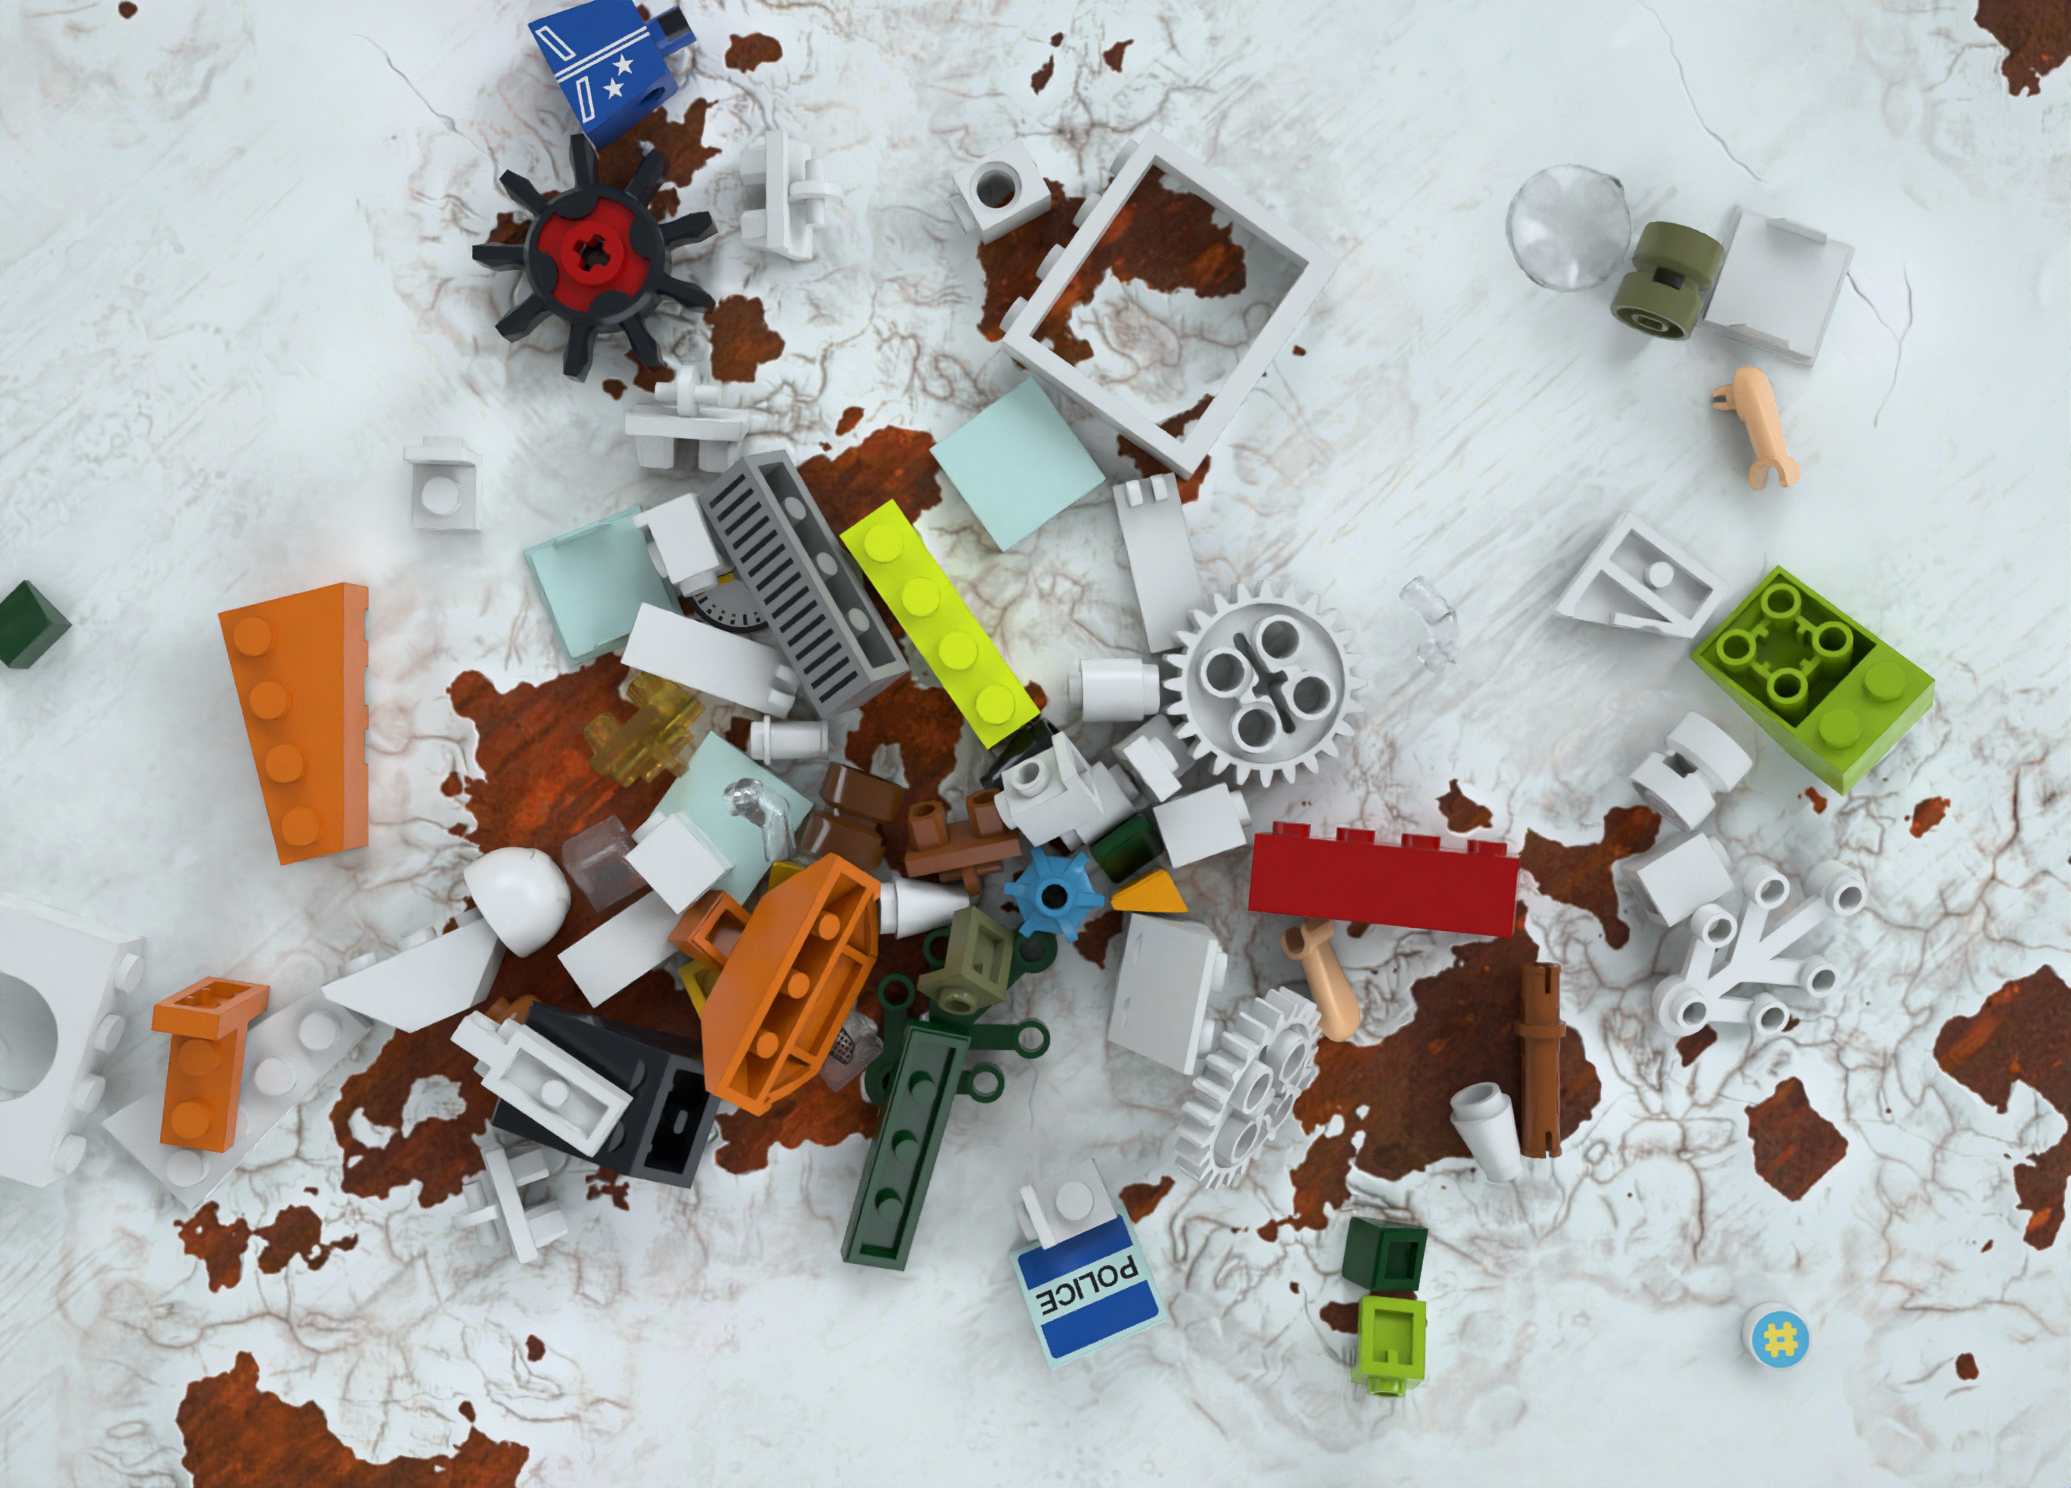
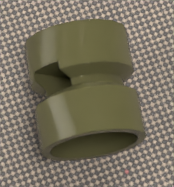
(1671, 270)

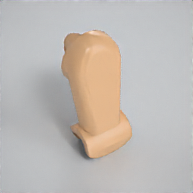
(1756, 407)
(1324, 976)

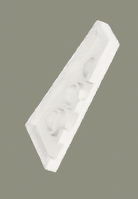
(280, 1067)

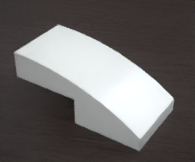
(622, 948)

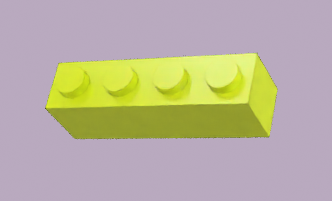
(940, 624)

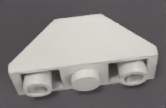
(426, 979)

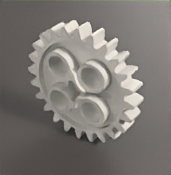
(1310, 652)
(1247, 1087)

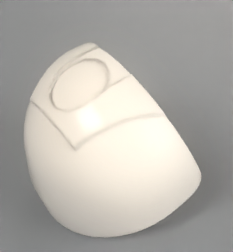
(519, 896)

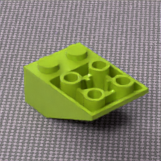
(1815, 679)

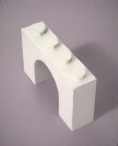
(85, 978)

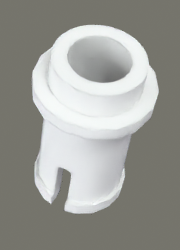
(789, 740)

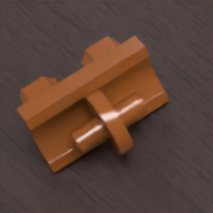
(960, 848)

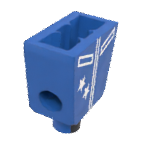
(612, 62)

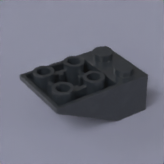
(664, 1073)

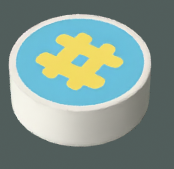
(1777, 1336)

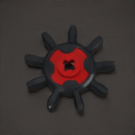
(596, 222)

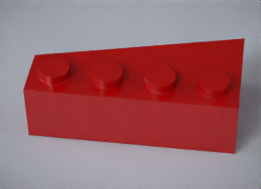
(1386, 881)

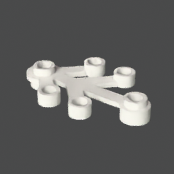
(1695, 997)

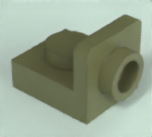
(974, 964)

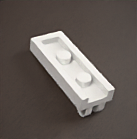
(1159, 557)
(711, 661)

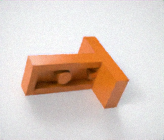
(206, 1059)

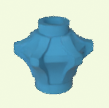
(1054, 870)

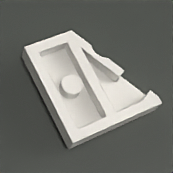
(1642, 584)

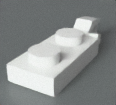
(543, 1081)

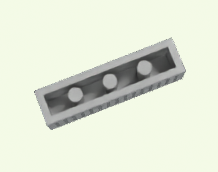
(802, 582)

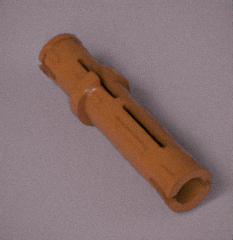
(1540, 1058)

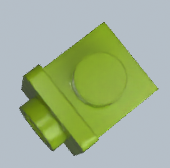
(1390, 1345)

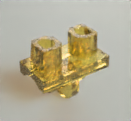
(650, 737)

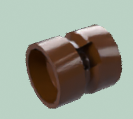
(854, 816)

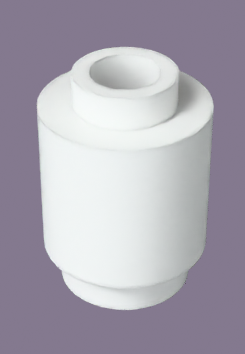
(1114, 690)
(1115, 797)

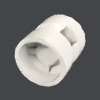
(1711, 765)

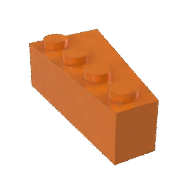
(305, 714)

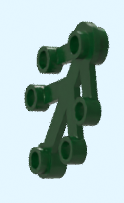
(983, 1035)

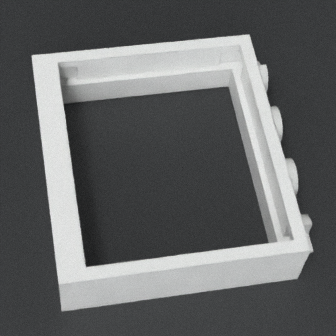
(1093, 220)

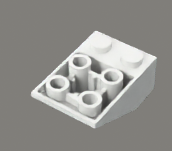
(1165, 988)

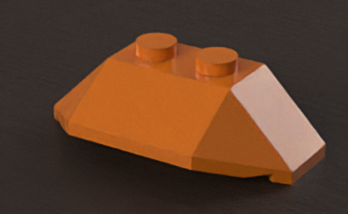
(790, 984)

